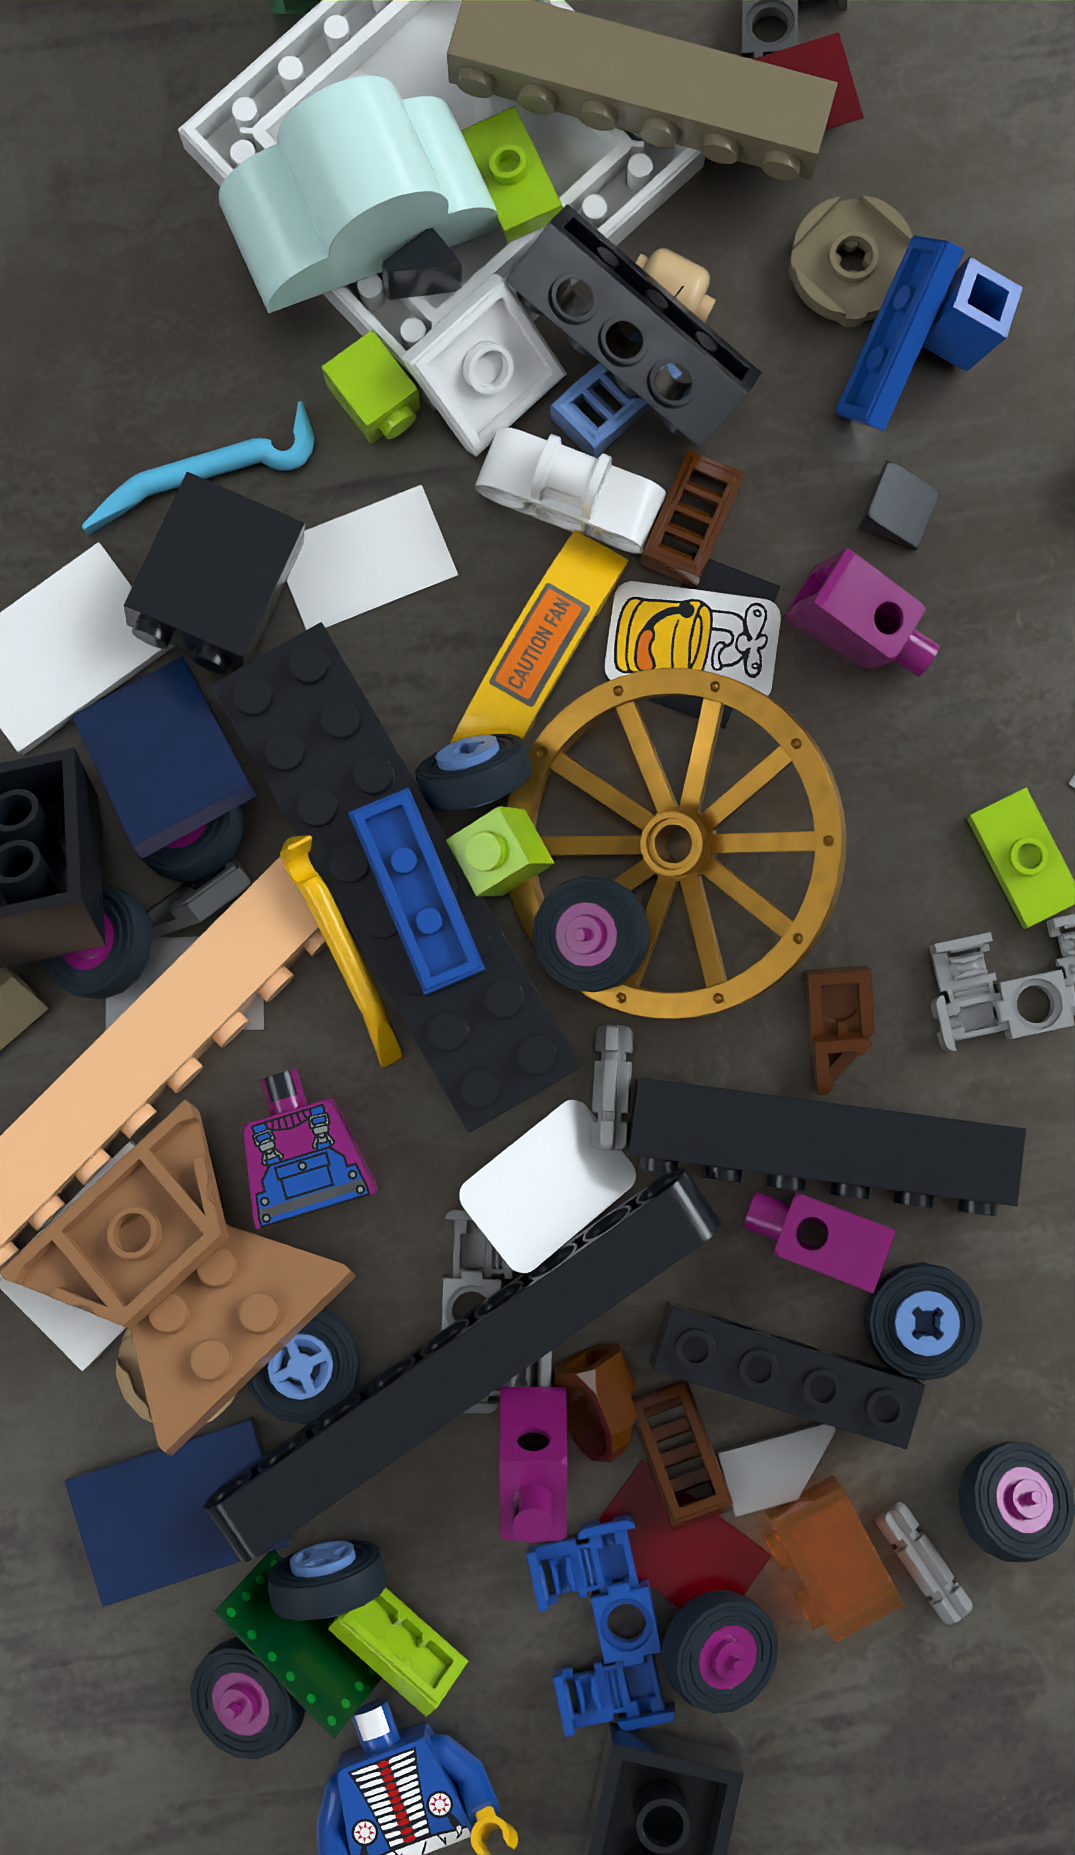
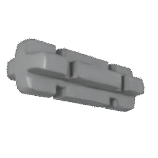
(612, 1087)
(924, 1563)

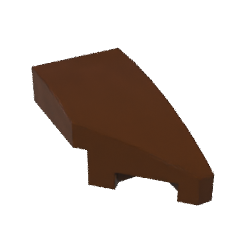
(838, 1020)

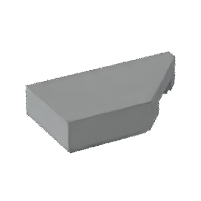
(773, 1467)

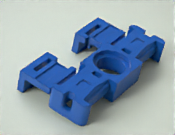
(633, 1680)

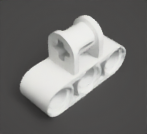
(570, 489)

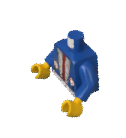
(406, 1793)

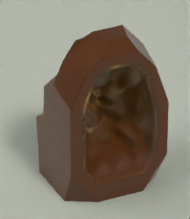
(598, 1400)

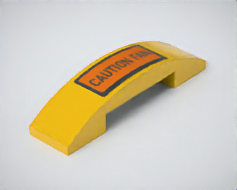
(543, 639)

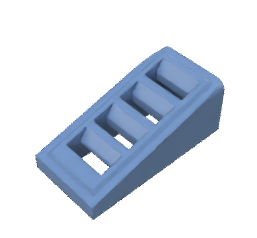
(580, 428)

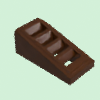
(674, 562)
(698, 1509)

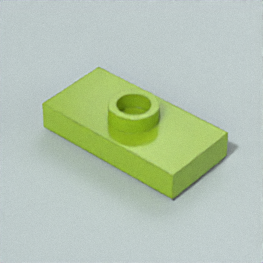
(512, 173)
(1024, 858)
(401, 1650)

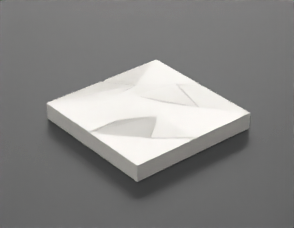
(602, 175)

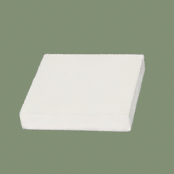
(484, 364)

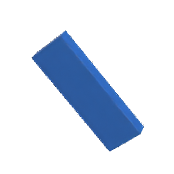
(899, 331)
(416, 891)

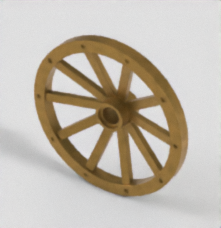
(795, 747)

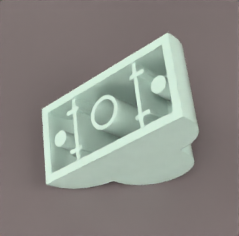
(351, 188)

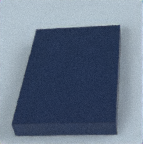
(162, 757)
(147, 1516)

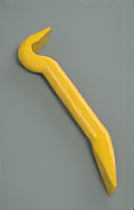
(342, 946)

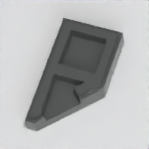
(198, 899)

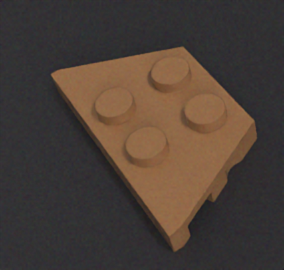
(133, 1228)
(227, 1327)

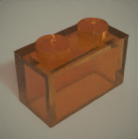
(834, 1560)

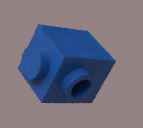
(973, 315)

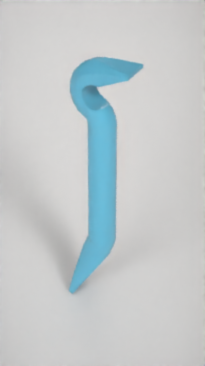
(205, 466)

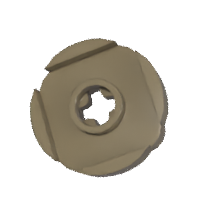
(848, 224)

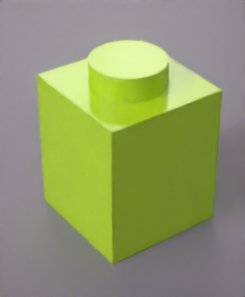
(373, 388)
(500, 851)

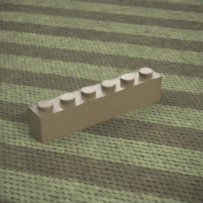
(641, 84)

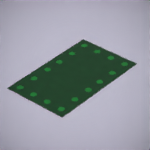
(300, 1654)

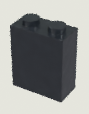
(213, 575)

